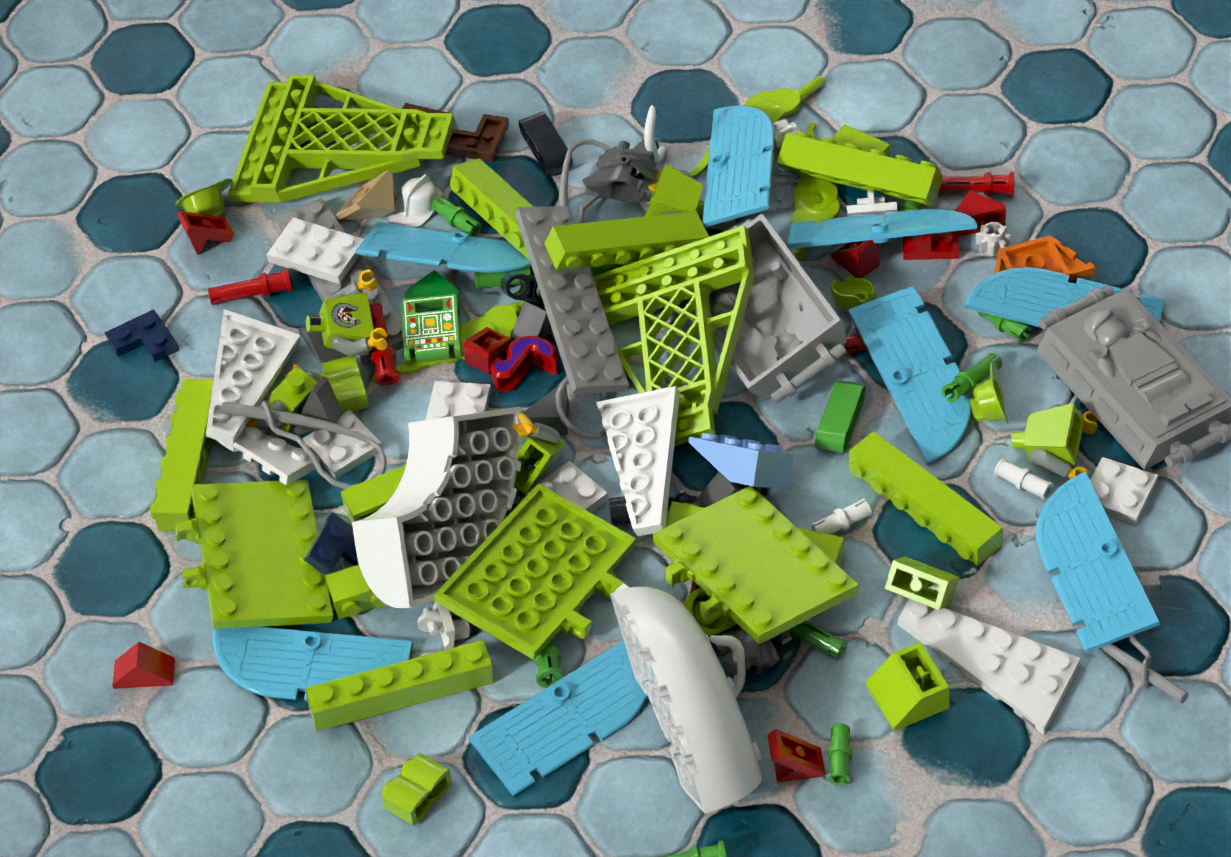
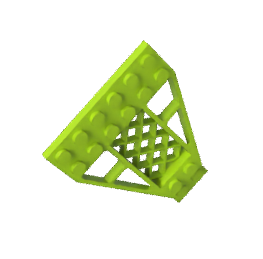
(282, 127)
(665, 282)

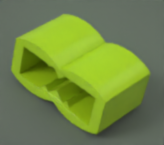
(346, 383)
(416, 788)

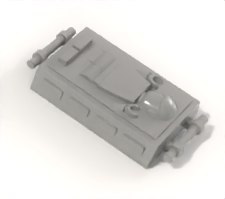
(787, 323)
(1135, 378)

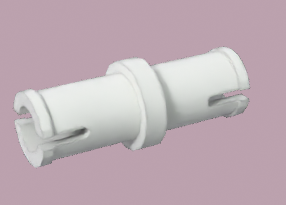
(1024, 479)
(843, 518)

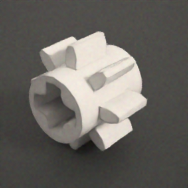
(781, 128)
(992, 237)

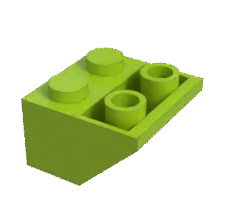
(908, 687)

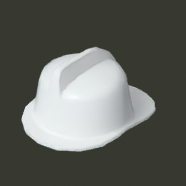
(415, 202)

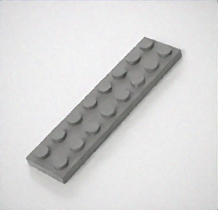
(320, 214)
(572, 308)

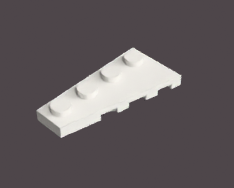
(273, 454)

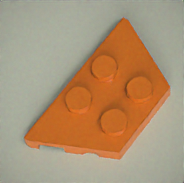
(1043, 254)

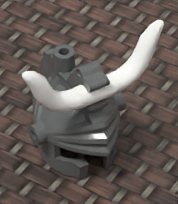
(626, 170)
(743, 653)

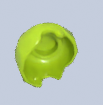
(852, 292)

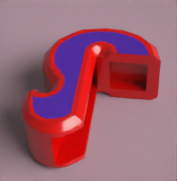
(520, 357)

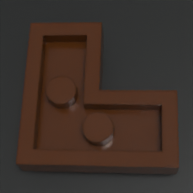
(483, 142)

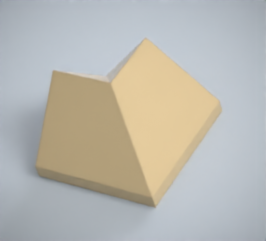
(371, 200)

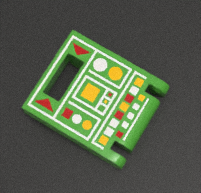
(431, 331)

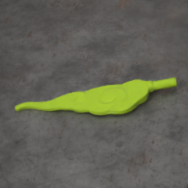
(776, 105)
(814, 199)
(499, 318)

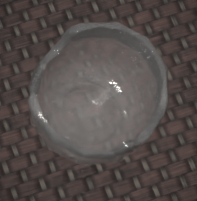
(780, 193)

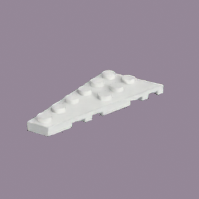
(245, 369)
(642, 449)
(1003, 664)

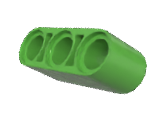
(840, 416)

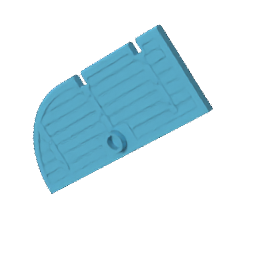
(738, 164)
(877, 227)
(439, 248)
(1031, 293)
(913, 367)
(1095, 572)
(288, 661)
(560, 720)

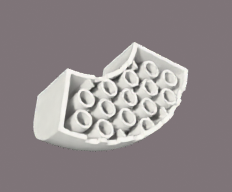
(444, 506)
(689, 697)

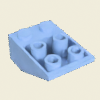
(746, 460)

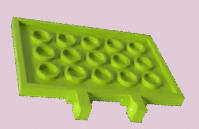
(254, 554)
(753, 565)
(537, 572)

